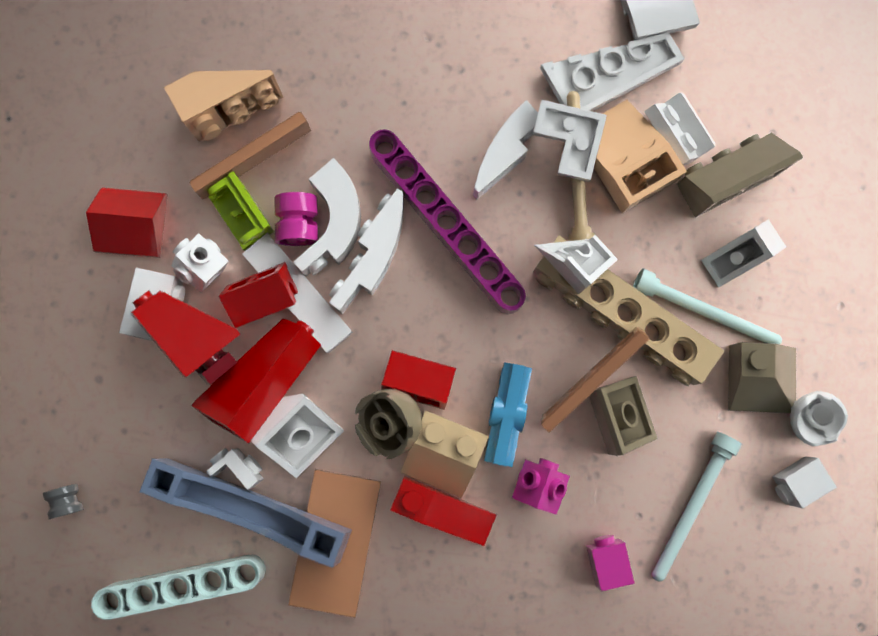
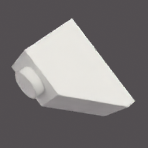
(744, 253)

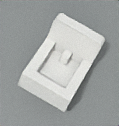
(243, 467)

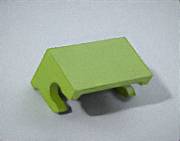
(239, 210)

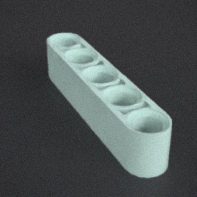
(163, 590)

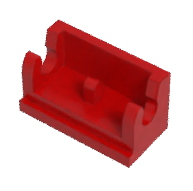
(259, 295)
(420, 378)

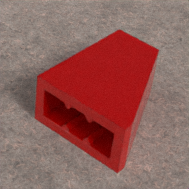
(181, 331)

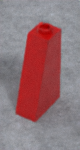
(259, 380)

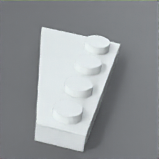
(612, 71)

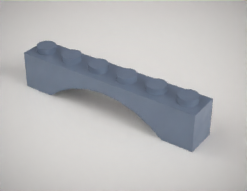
(213, 496)

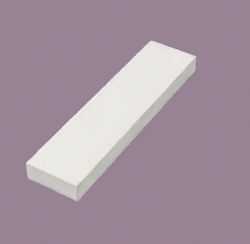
(310, 305)

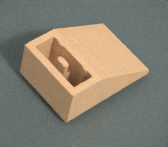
(221, 98)
(634, 157)

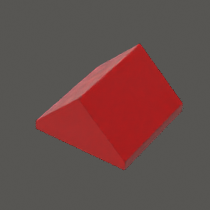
(127, 222)

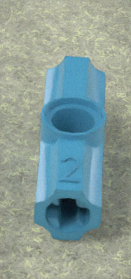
(508, 414)

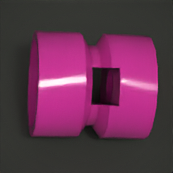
(296, 219)

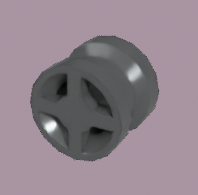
(63, 501)

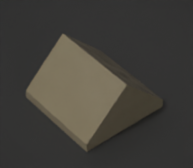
(622, 416)

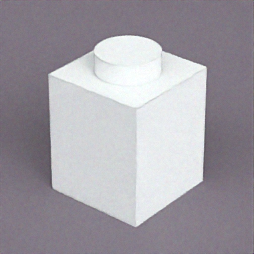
(803, 482)

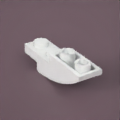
(380, 243)

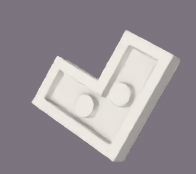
(580, 132)

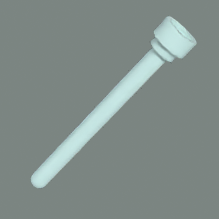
(650, 285)
(723, 449)

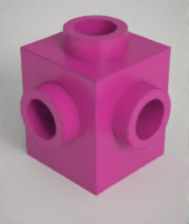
(541, 485)

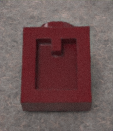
(216, 366)

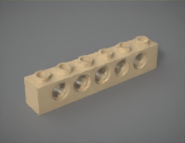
(700, 352)

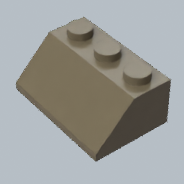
(736, 171)

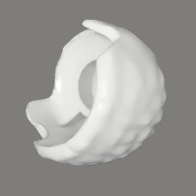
(818, 418)

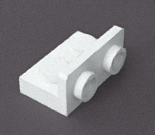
(681, 128)

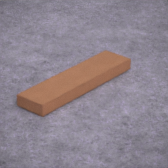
(253, 153)
(594, 378)

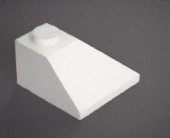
(296, 433)

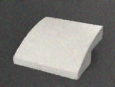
(660, 16)

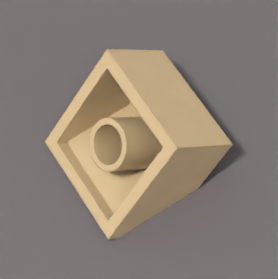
(444, 454)

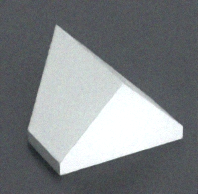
(578, 260)

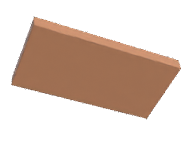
(352, 504)

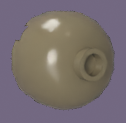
(388, 422)

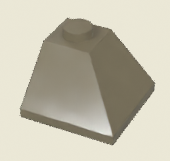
(761, 377)

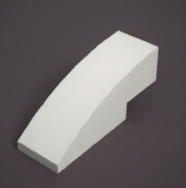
(506, 148)

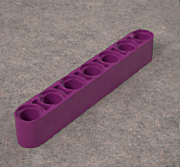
(443, 206)

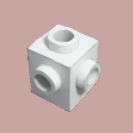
(198, 262)

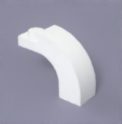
(344, 223)

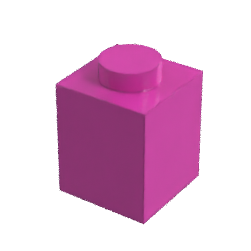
(610, 563)

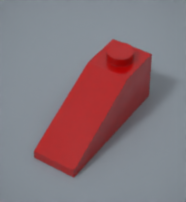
(443, 511)

